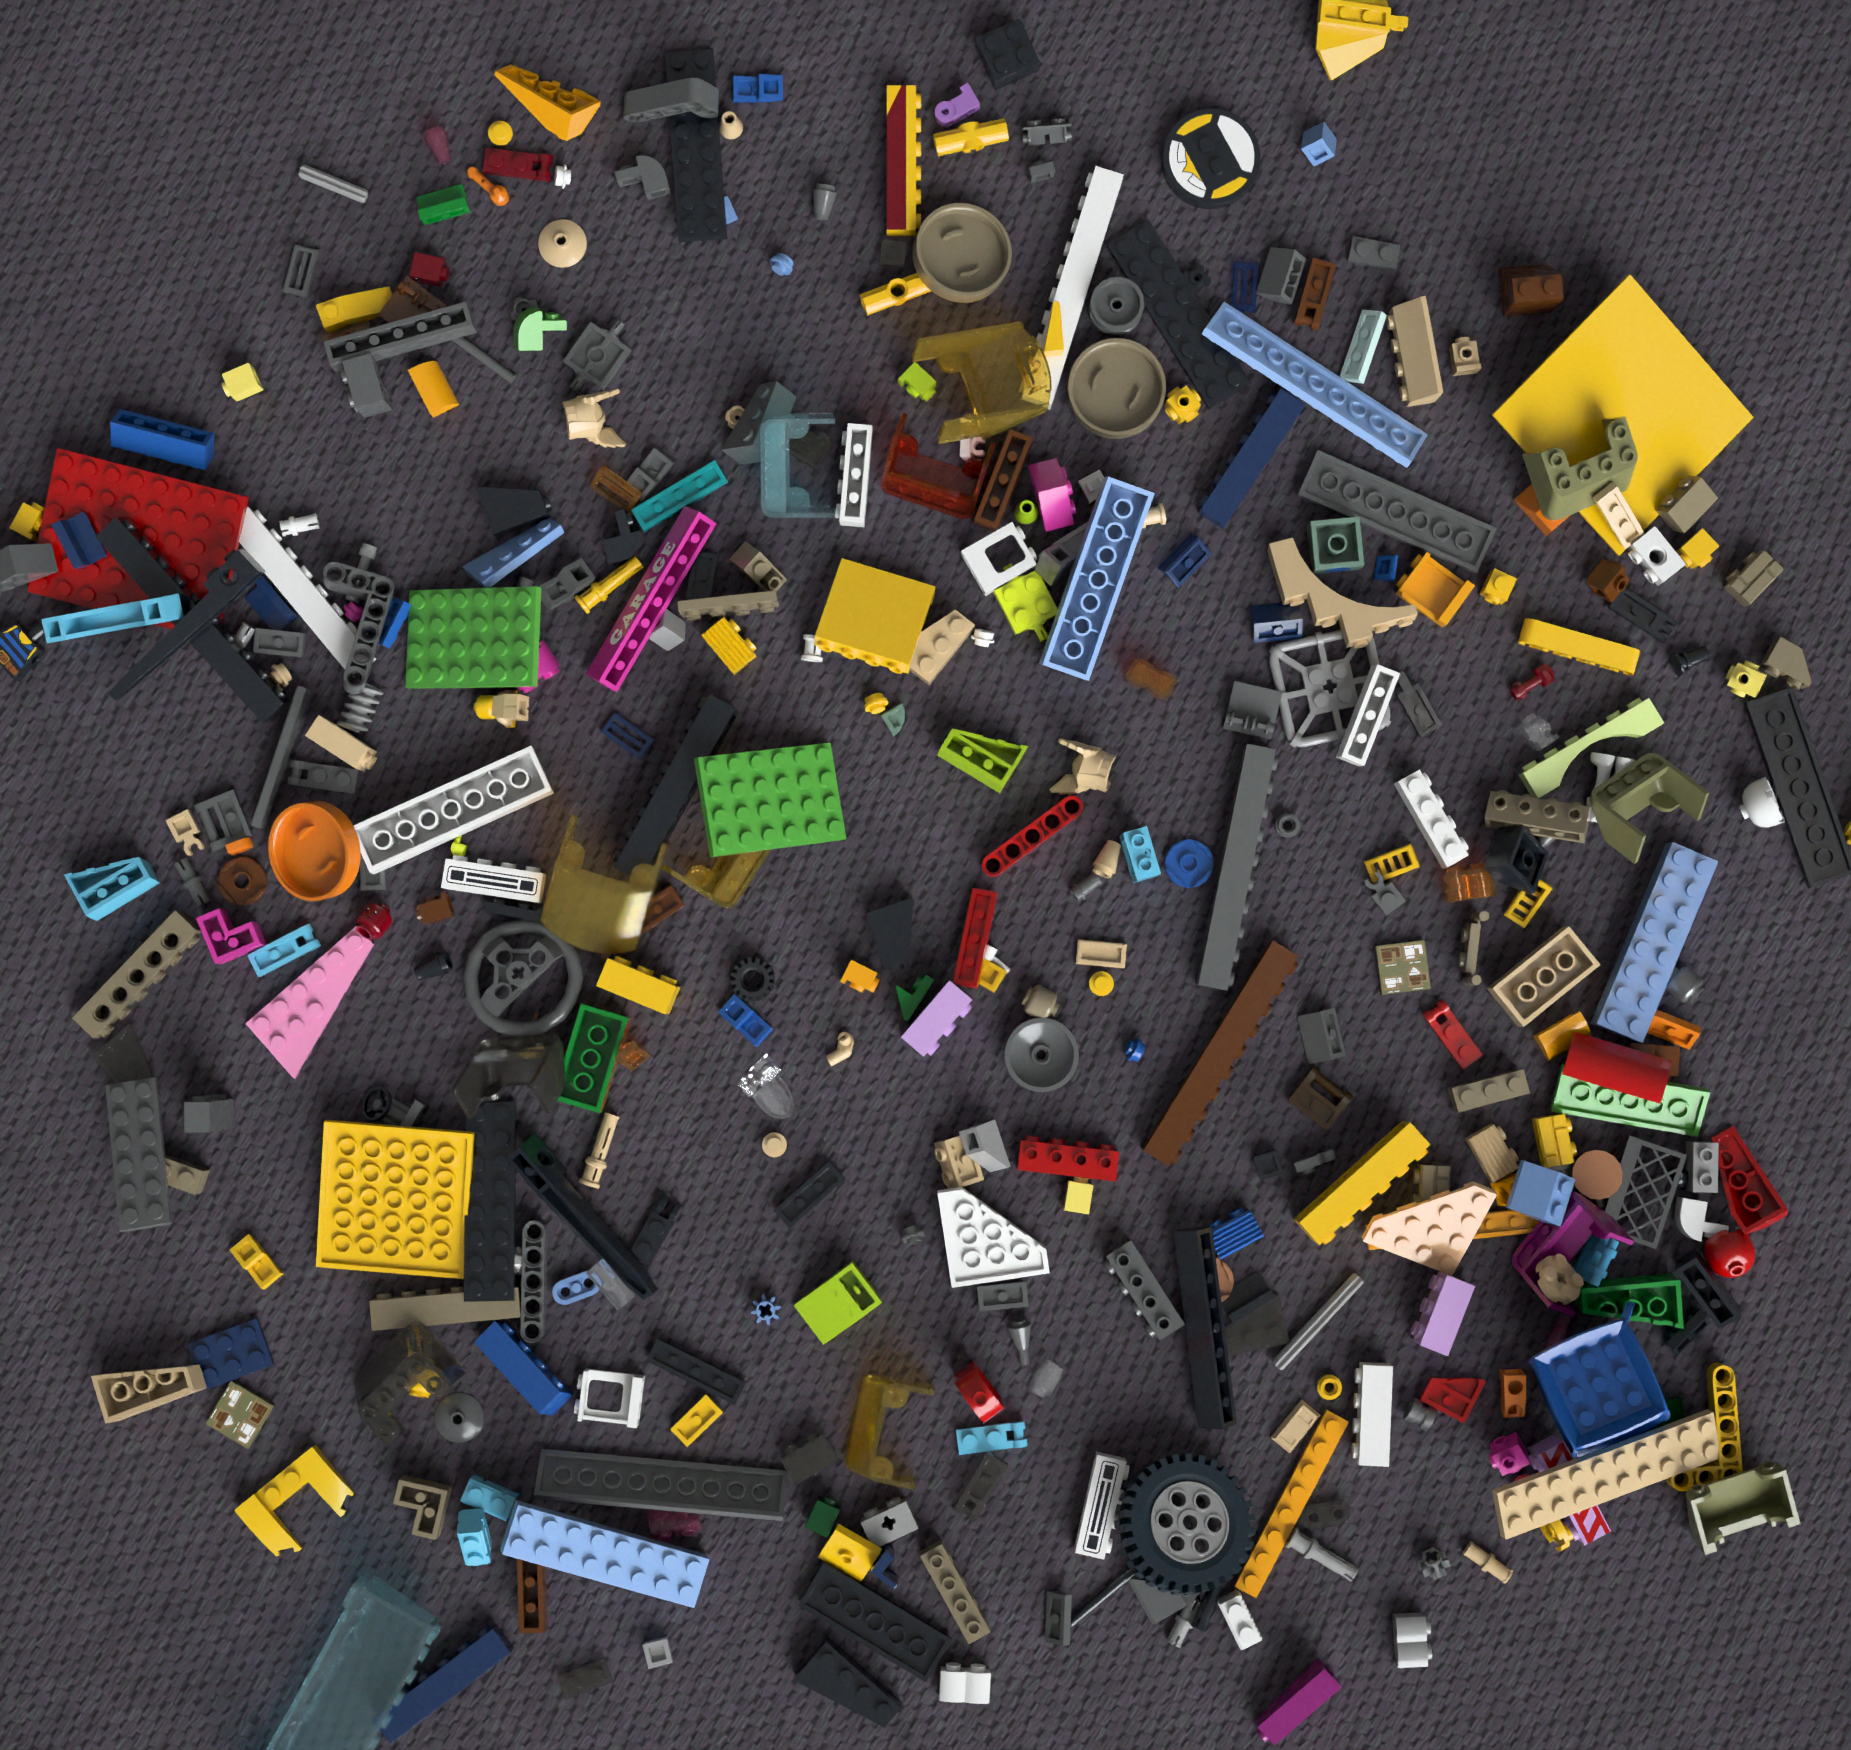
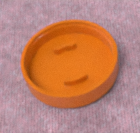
(314, 850)

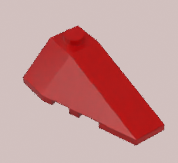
(1748, 1191)

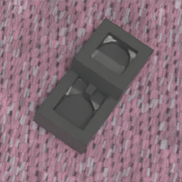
(651, 472)

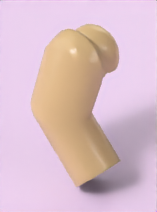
(844, 1049)

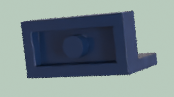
(79, 540)
(270, 605)
(1276, 622)
(880, 1565)

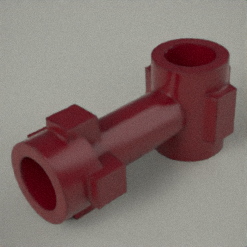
(1543, 675)

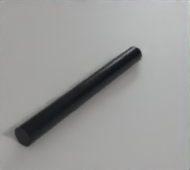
(1102, 1596)

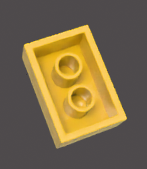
(638, 984)

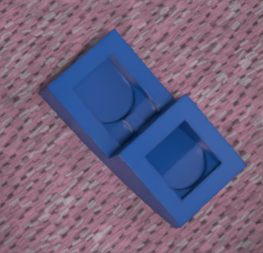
(757, 89)
(745, 1020)

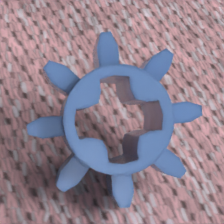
(764, 1302)

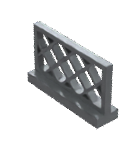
(1627, 1162)

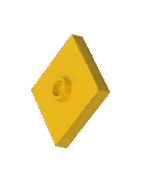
(849, 1552)

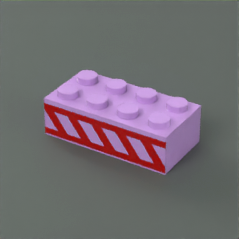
(1586, 1524)

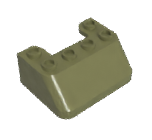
(1569, 489)

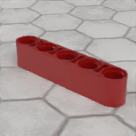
(1040, 827)

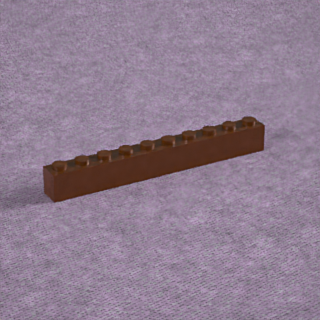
(1220, 1052)

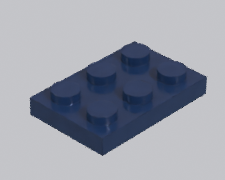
(231, 1353)

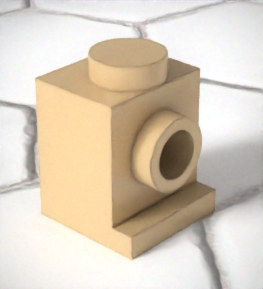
(1461, 364)

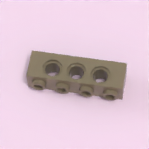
(955, 1591)

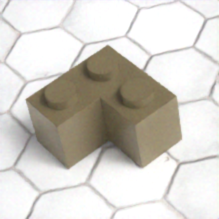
(428, 1499)

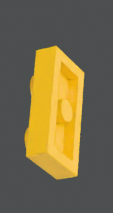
(696, 1420)

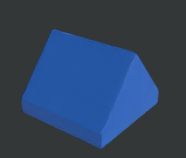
(1386, 568)

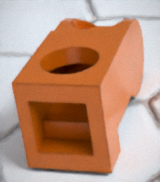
(1513, 1392)

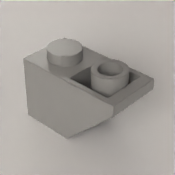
(985, 1146)

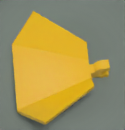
(1352, 32)

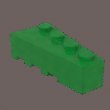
(1655, 1299)

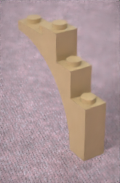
(1326, 606)

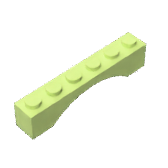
(1634, 722)

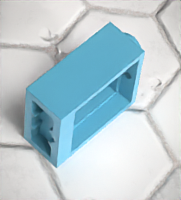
(1140, 861)

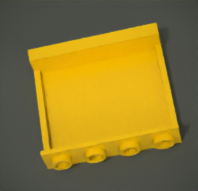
(874, 616)

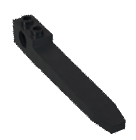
(221, 597)
(545, 1176)

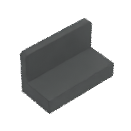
(1321, 1036)

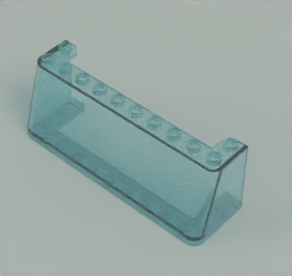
(359, 1671)

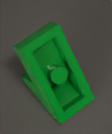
(910, 1002)

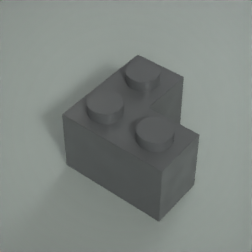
(367, 391)

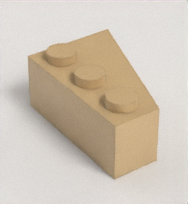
(939, 644)

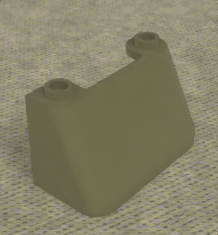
(1739, 1504)

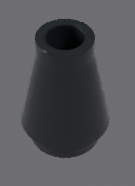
(436, 965)

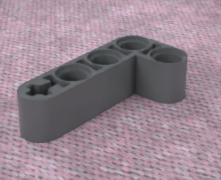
(671, 99)

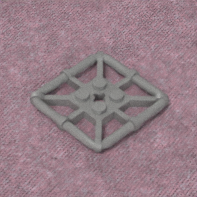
(1314, 679)

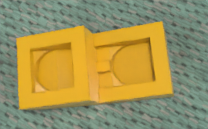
(256, 1261)

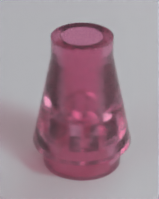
(438, 143)

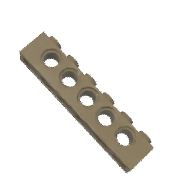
(90, 1016)

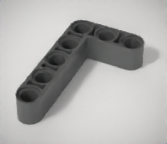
(368, 622)

